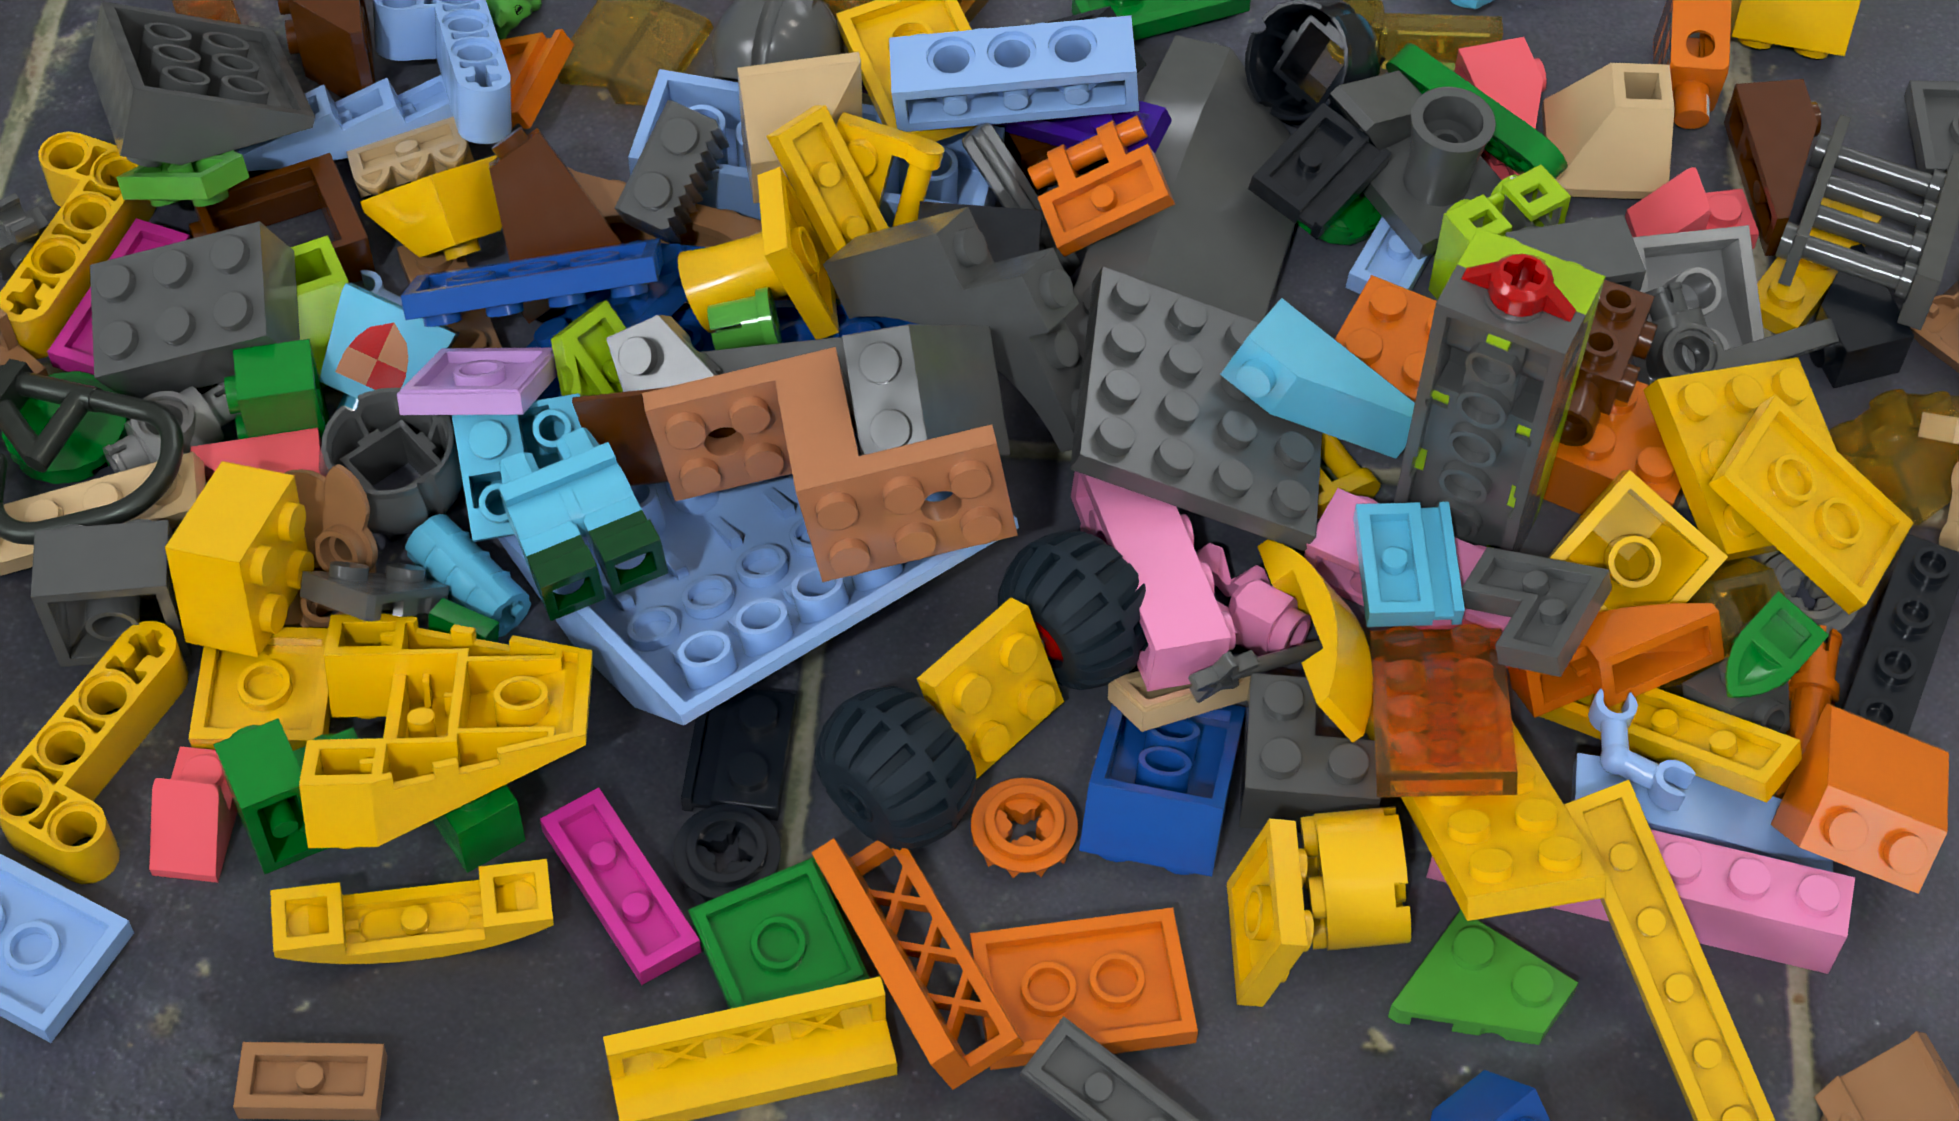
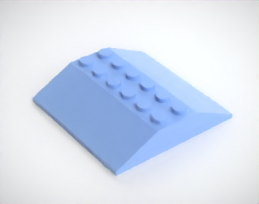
(734, 598)

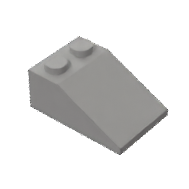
(1715, 275)

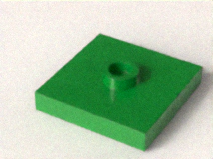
(777, 938)

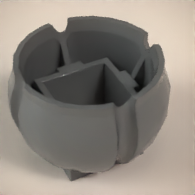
(772, 33)
(379, 442)

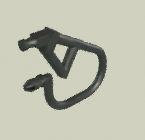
(38, 452)

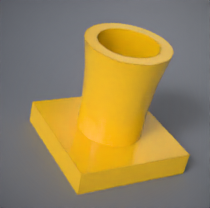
(781, 257)

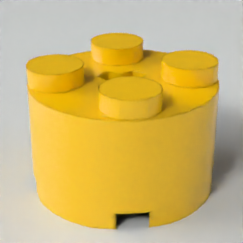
(1356, 878)

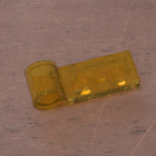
(1433, 33)

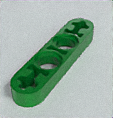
(1513, 140)

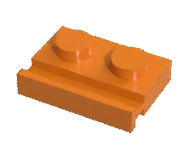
(533, 69)

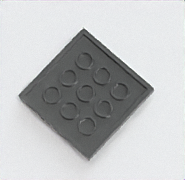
(1175, 428)

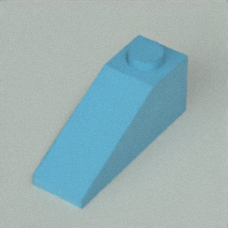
(1318, 383)

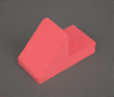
(1685, 207)
(191, 818)

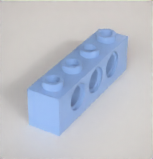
(1013, 74)

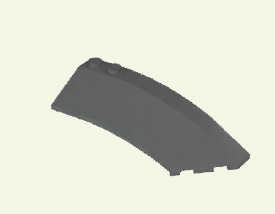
(1219, 235)

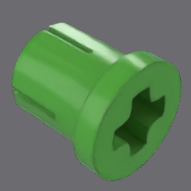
(757, 320)

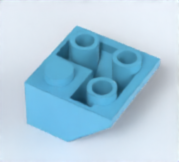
(490, 438)

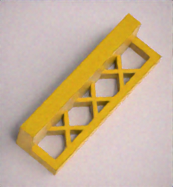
(752, 1054)

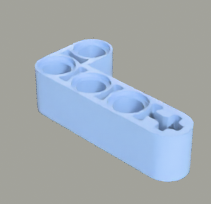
(467, 54)

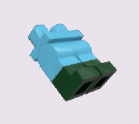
(575, 500)

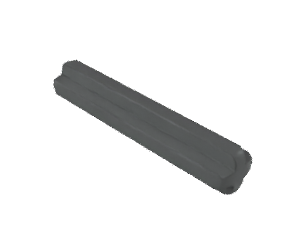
(1009, 182)

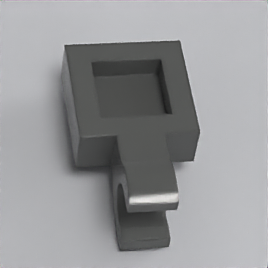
(17, 233)

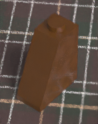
(542, 205)

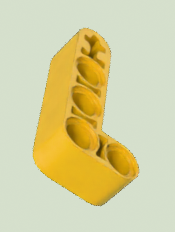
(82, 233)
(141, 677)

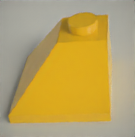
(440, 211)
(1643, 543)

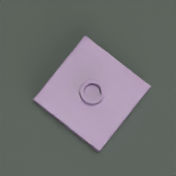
(479, 382)

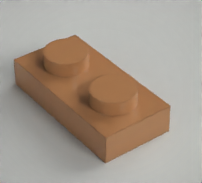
(310, 1081)

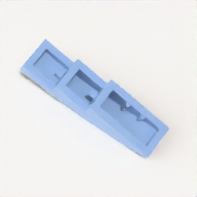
(352, 123)
(1706, 815)

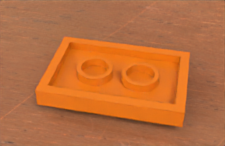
(1105, 974)

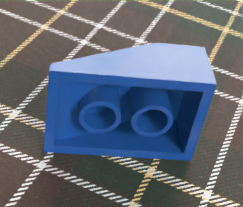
(1162, 791)

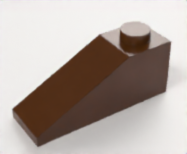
(1770, 140)

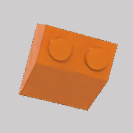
(1868, 799)

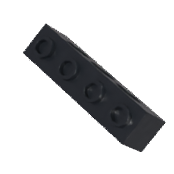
(1904, 635)

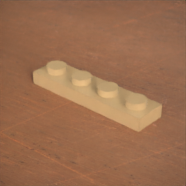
(100, 492)

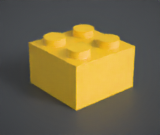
(239, 559)

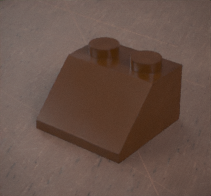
(332, 42)

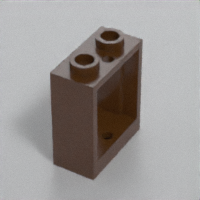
(289, 194)

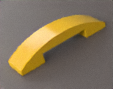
(1341, 670)
(411, 922)

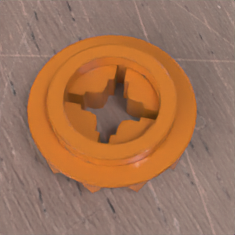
(1024, 801)

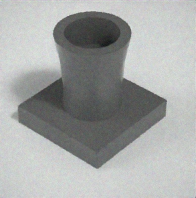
(1435, 166)

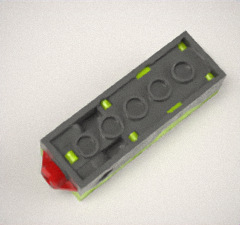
(1497, 387)

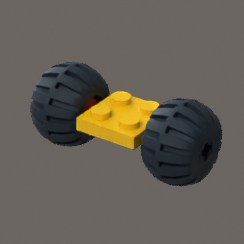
(912, 763)

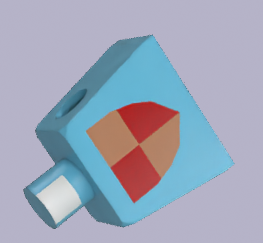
(376, 346)

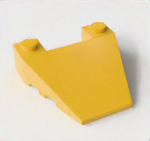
(456, 724)

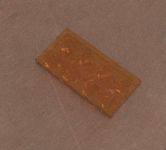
(1441, 713)

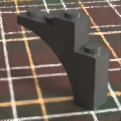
(946, 276)

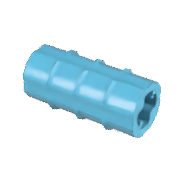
(469, 572)

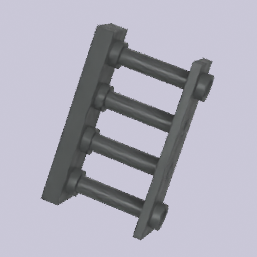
(1923, 252)

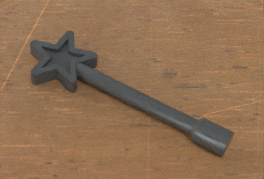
(1229, 669)

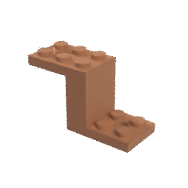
(855, 507)

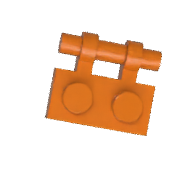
(1106, 197)

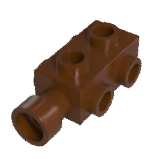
(1606, 369)

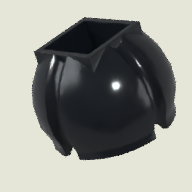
(1291, 44)

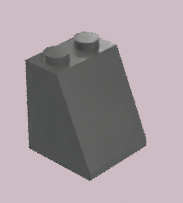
(923, 384)

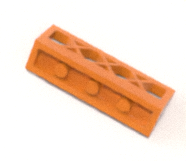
(902, 979)

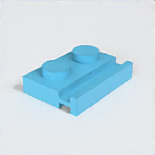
(1408, 564)

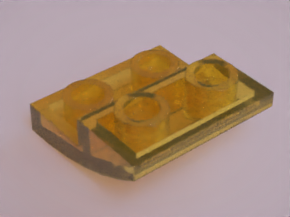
(628, 43)

